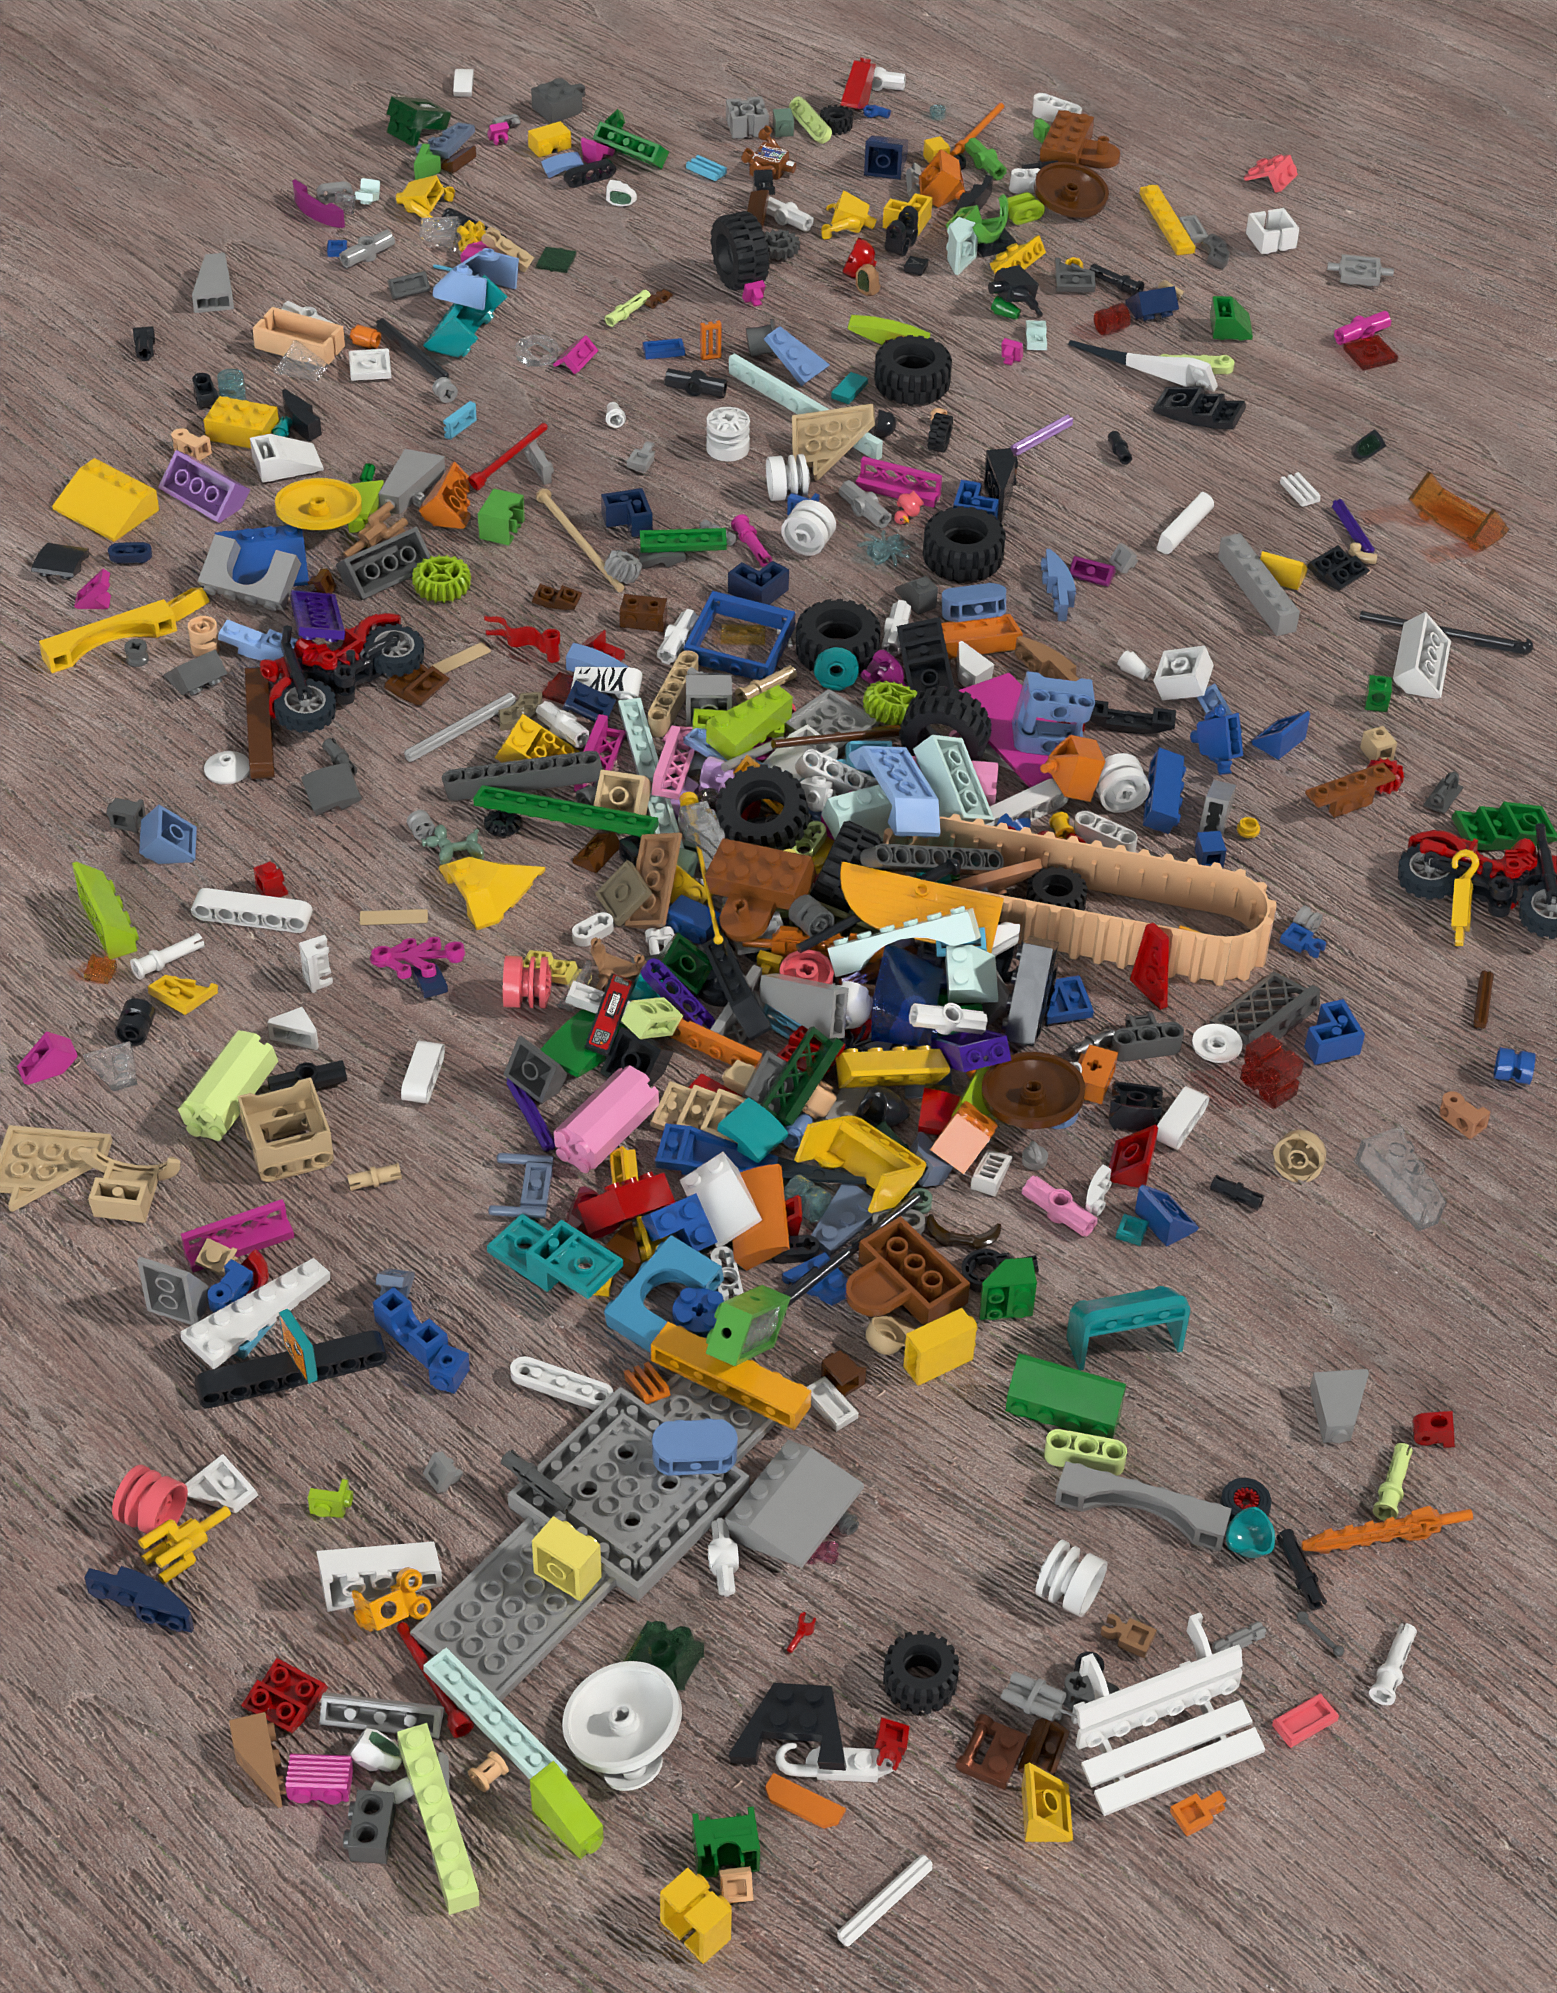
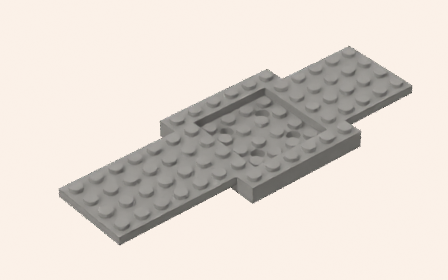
(508, 1616)

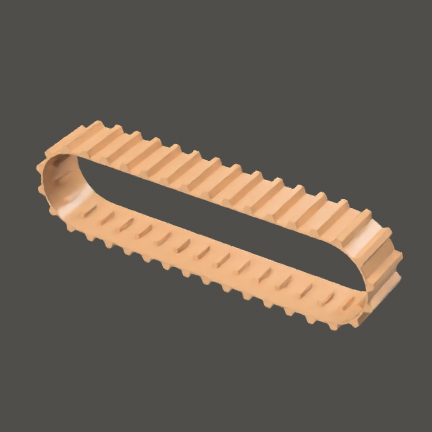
(1126, 875)

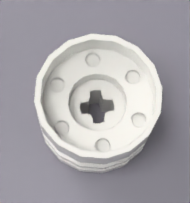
(727, 434)
(787, 477)
(1065, 1575)

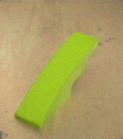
(882, 329)

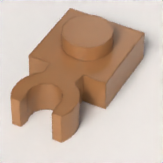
(1132, 1637)

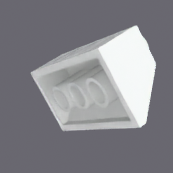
(1422, 657)

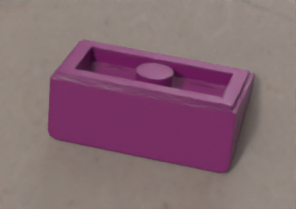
(1092, 571)

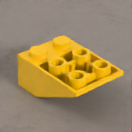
(531, 741)

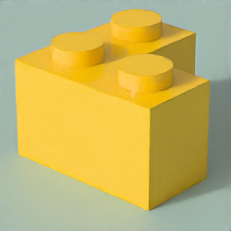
(921, 203)

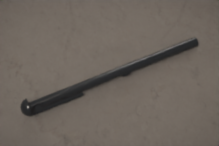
(1480, 639)
(950, 866)
(815, 1275)

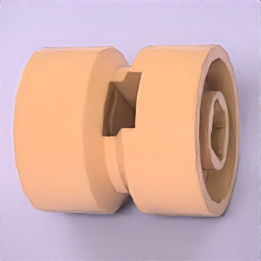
(203, 635)

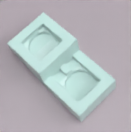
(1036, 335)

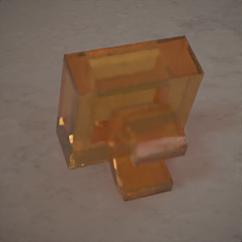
(100, 969)

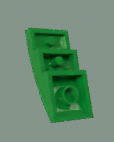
(1503, 826)
(568, 1045)

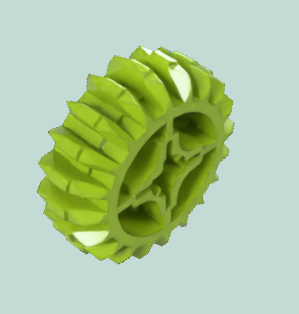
(441, 578)
(887, 701)

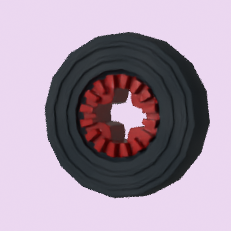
(1245, 1488)

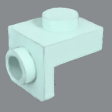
(368, 191)

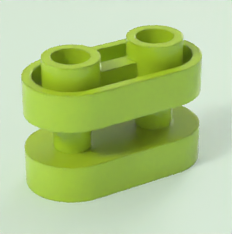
(1024, 208)

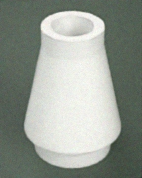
(615, 416)
(1132, 664)

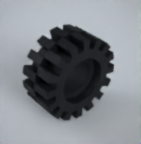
(838, 118)
(940, 432)

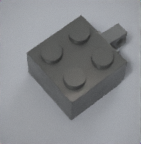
(557, 99)

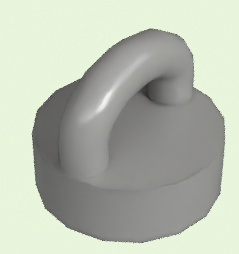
(1034, 1156)

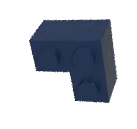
(627, 508)
(761, 585)

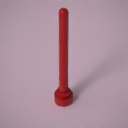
(478, 479)
(458, 1721)

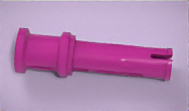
(748, 535)

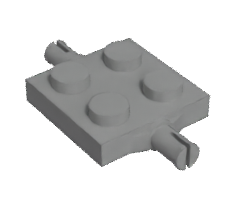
(1360, 270)

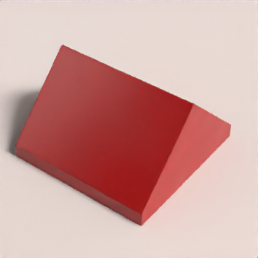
(1133, 1157)

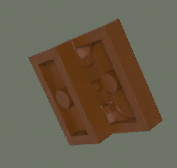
(418, 685)

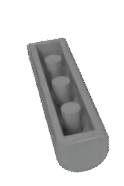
(379, 1714)

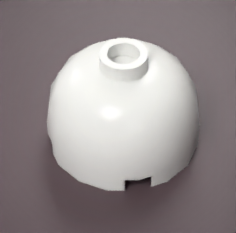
(858, 1004)

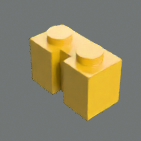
(549, 137)

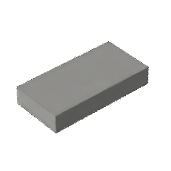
(1193, 228)

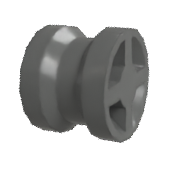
(136, 652)

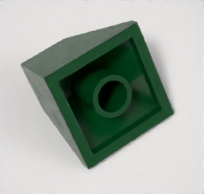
(686, 963)

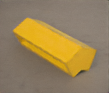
(623, 1165)

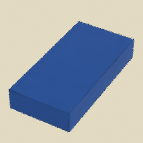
(663, 348)

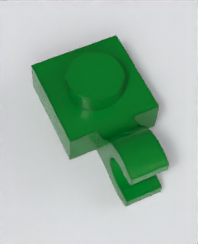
(616, 119)

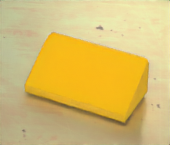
(188, 602)

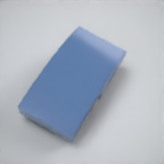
(561, 162)

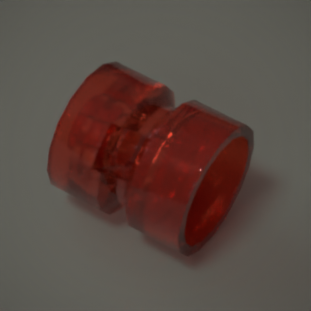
(1112, 319)

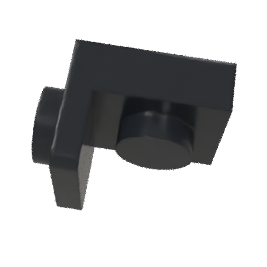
(629, 848)

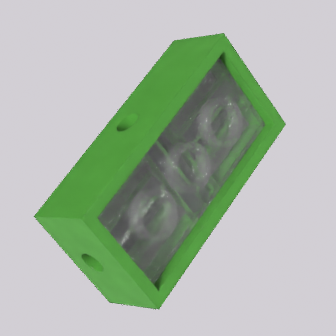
(747, 1325)

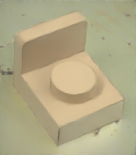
(215, 1256)

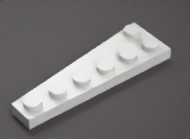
(224, 1331)

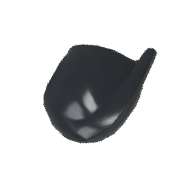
(885, 1107)

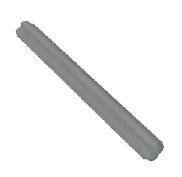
(459, 727)

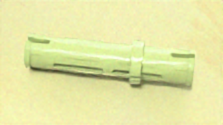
(622, 311)

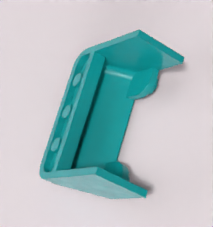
(458, 326)
(1127, 1313)

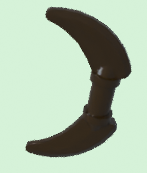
(976, 1242)

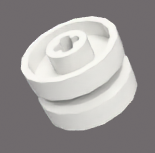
(808, 527)
(1122, 783)

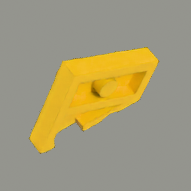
(181, 993)

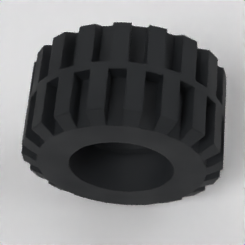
(1058, 888)
(916, 1692)

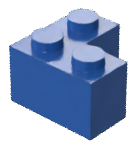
(970, 496)
(1335, 1034)
(684, 1218)

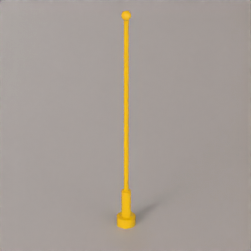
(691, 798)

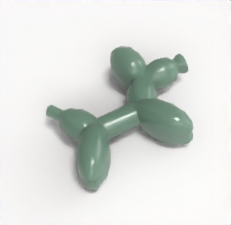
(447, 848)

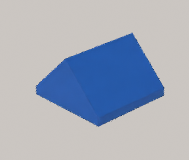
(1283, 735)
(1164, 1215)

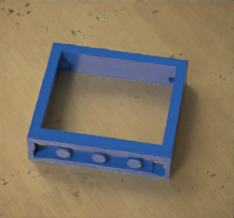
(747, 611)

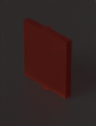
(558, 688)

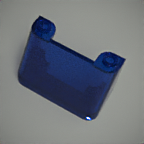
(900, 984)

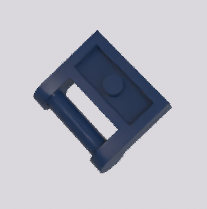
(588, 702)

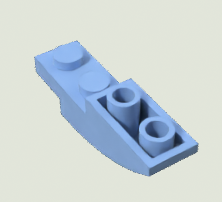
(252, 642)

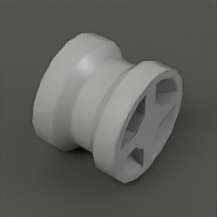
(444, 390)
(420, 824)
(1308, 919)

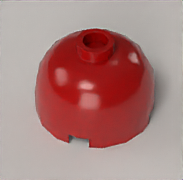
(861, 254)

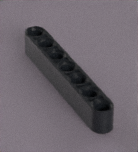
(280, 1372)

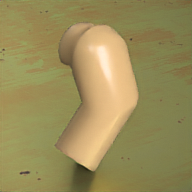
(1165, 283)
(1355, 549)

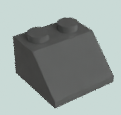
(196, 673)
(534, 1071)

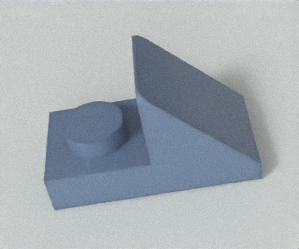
(400, 1279)

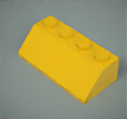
(891, 1068)

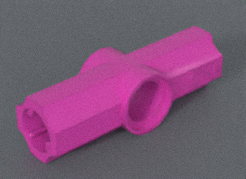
(1362, 327)

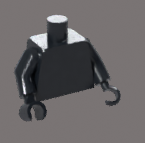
(1015, 285)

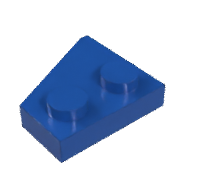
(1069, 1001)
(830, 1289)

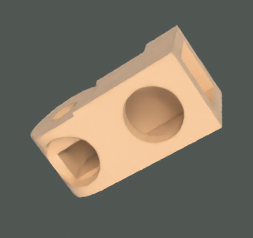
(190, 444)

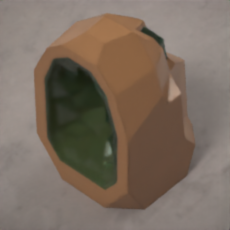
(867, 280)

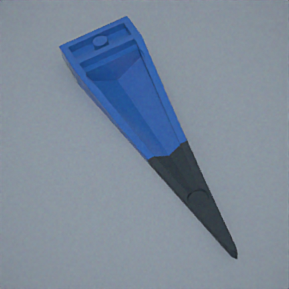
(688, 1148)

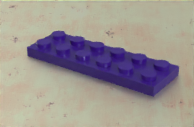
(317, 616)

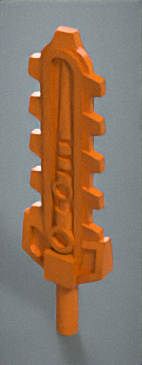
(787, 937)
(1415, 1526)

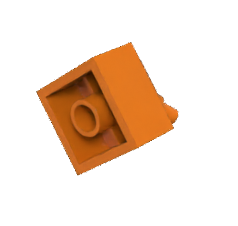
(942, 179)
(1076, 767)

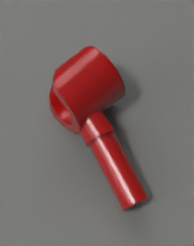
(803, 1629)

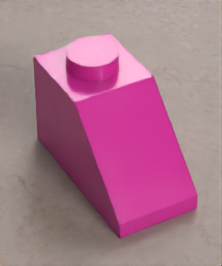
(47, 1058)

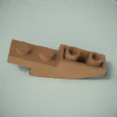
(1044, 660)

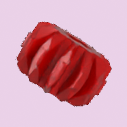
(1396, 769)

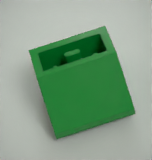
(1229, 319)
(1009, 1290)

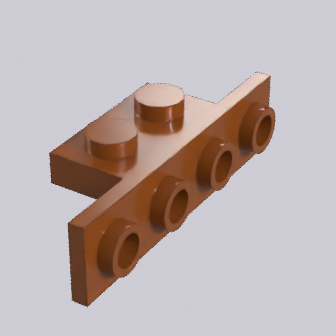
(1351, 790)

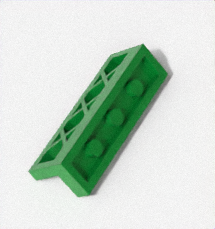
(683, 540)

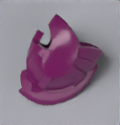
(884, 668)

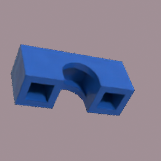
(397, 1318)

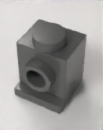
(126, 814)

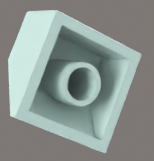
(961, 244)
(970, 975)

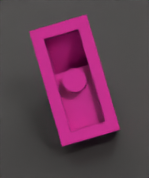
(594, 151)
(94, 593)

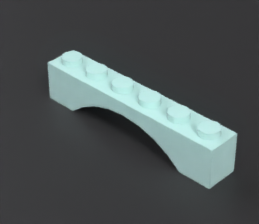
(951, 929)

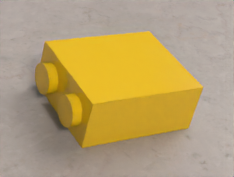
(940, 1346)

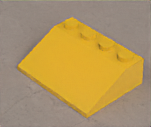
(106, 500)

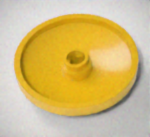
(318, 504)

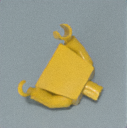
(423, 194)
(849, 214)

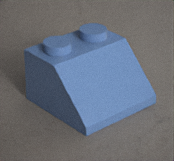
(167, 837)

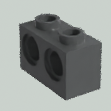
(374, 1826)

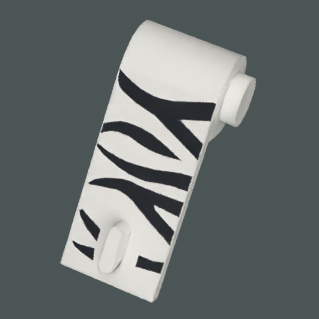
(619, 680)

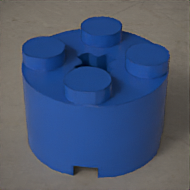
(696, 1310)

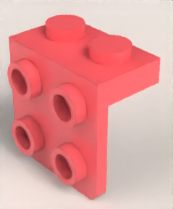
(1278, 169)

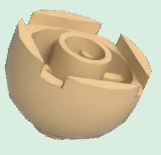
(1300, 1155)

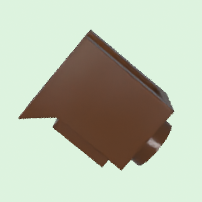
(843, 1372)

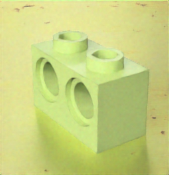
(651, 1018)

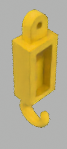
(1463, 896)

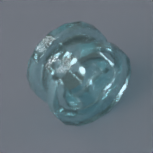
(937, 112)

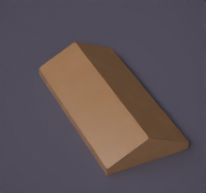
(657, 867)

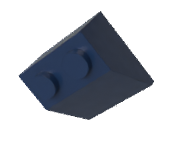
(1153, 303)

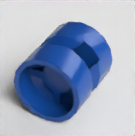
(1514, 1065)

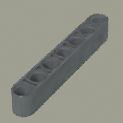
(524, 774)
(924, 858)

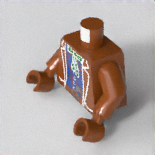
(769, 156)

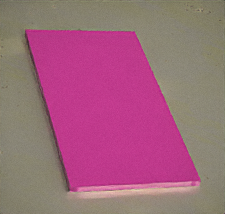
(1000, 701)

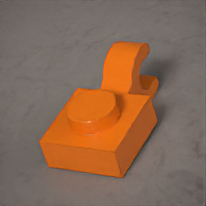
(1195, 1814)

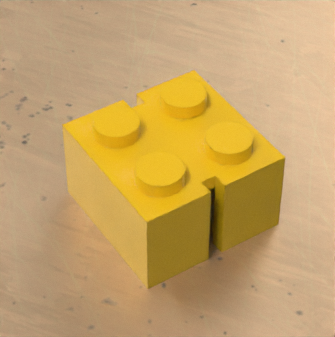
(690, 1905)

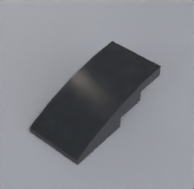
(1199, 409)
(925, 655)

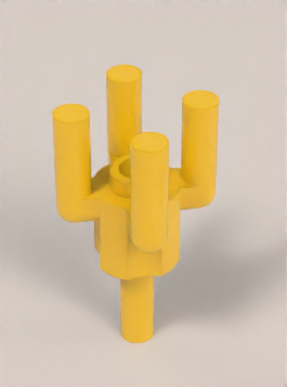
(180, 1542)

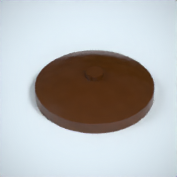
(1071, 189)
(1033, 1090)

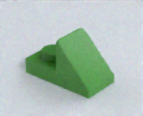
(426, 163)

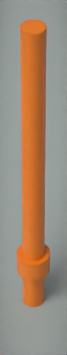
(960, 145)

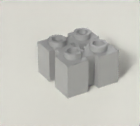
(746, 116)

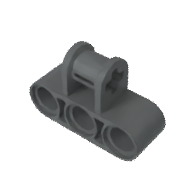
(1146, 1038)

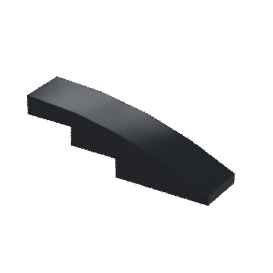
(977, 196)

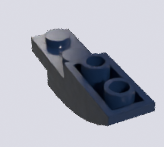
(151, 1599)

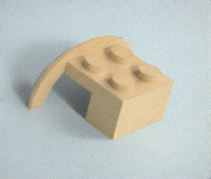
(125, 1187)

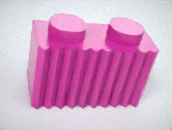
(319, 1778)

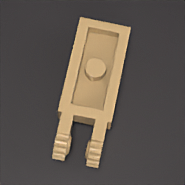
(505, 246)

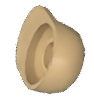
(887, 1334)

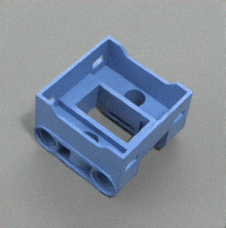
(1050, 700)

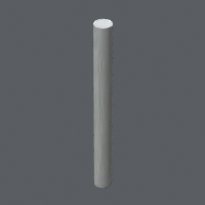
(754, 753)

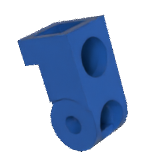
(233, 1286)

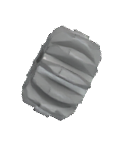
(623, 566)

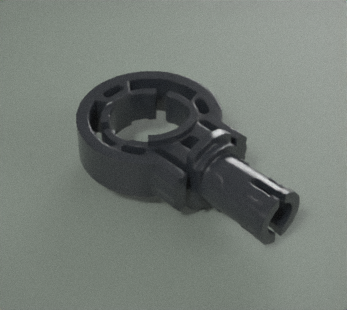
(989, 1257)

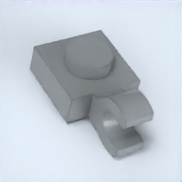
(642, 459)

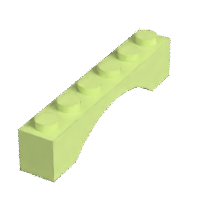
(438, 1818)

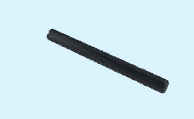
(411, 349)

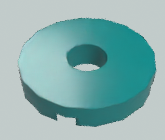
(839, 657)

